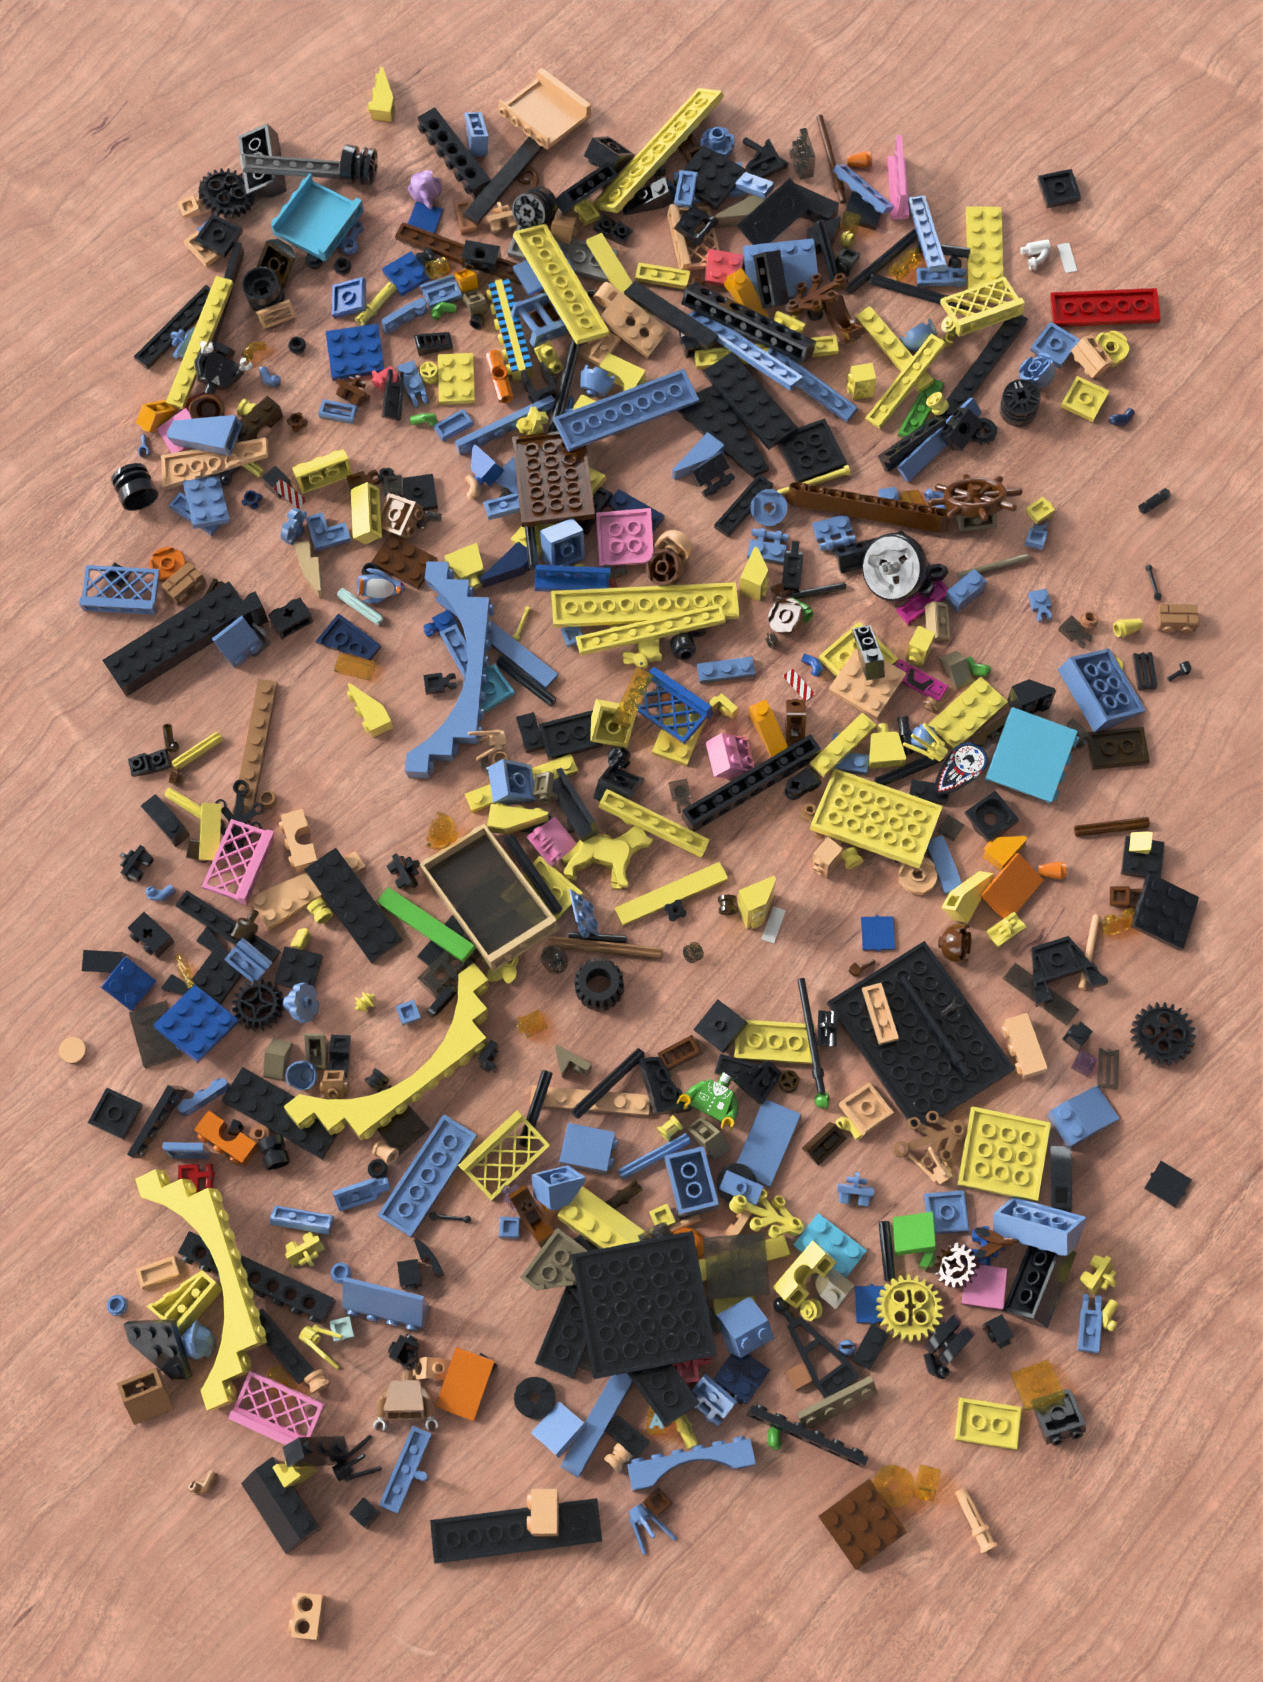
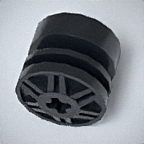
(358, 164)
(534, 207)
(262, 288)
(1017, 411)
(134, 486)

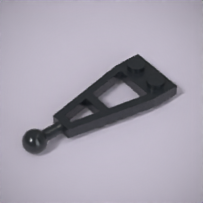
(835, 1380)

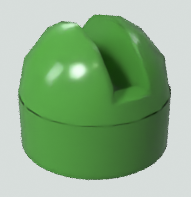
(822, 1100)

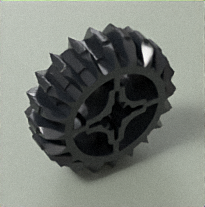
(243, 1001)

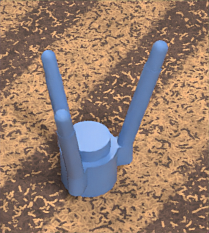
(639, 1516)

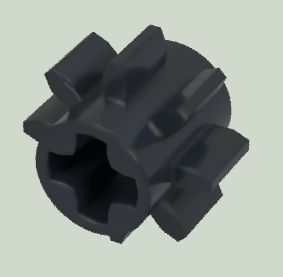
(619, 757)

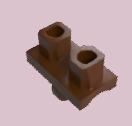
(358, 396)

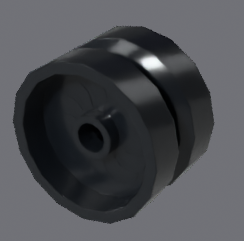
(946, 1337)

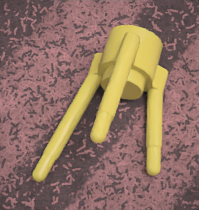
(935, 750)
(311, 1338)

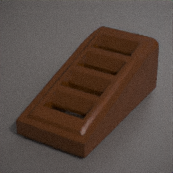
(690, 1055)

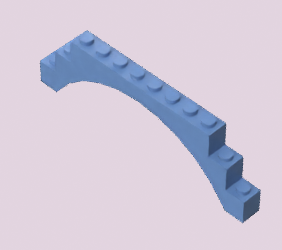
(467, 714)

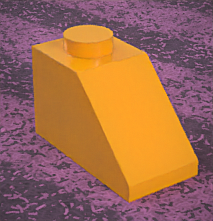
(154, 415)
(1003, 849)

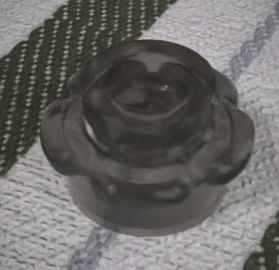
(772, 640)

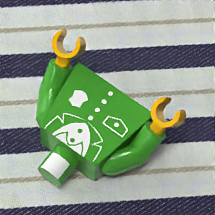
(714, 1100)

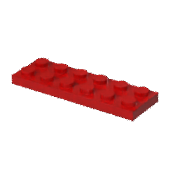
(1105, 307)

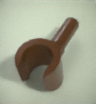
(856, 970)

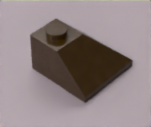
(279, 258)

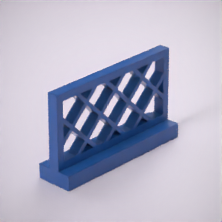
(683, 696)

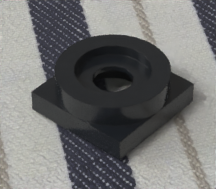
(991, 804)

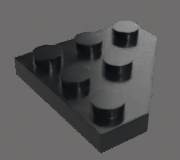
(161, 1345)

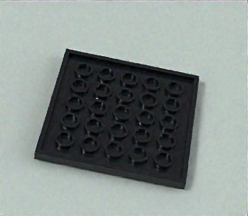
(643, 1305)

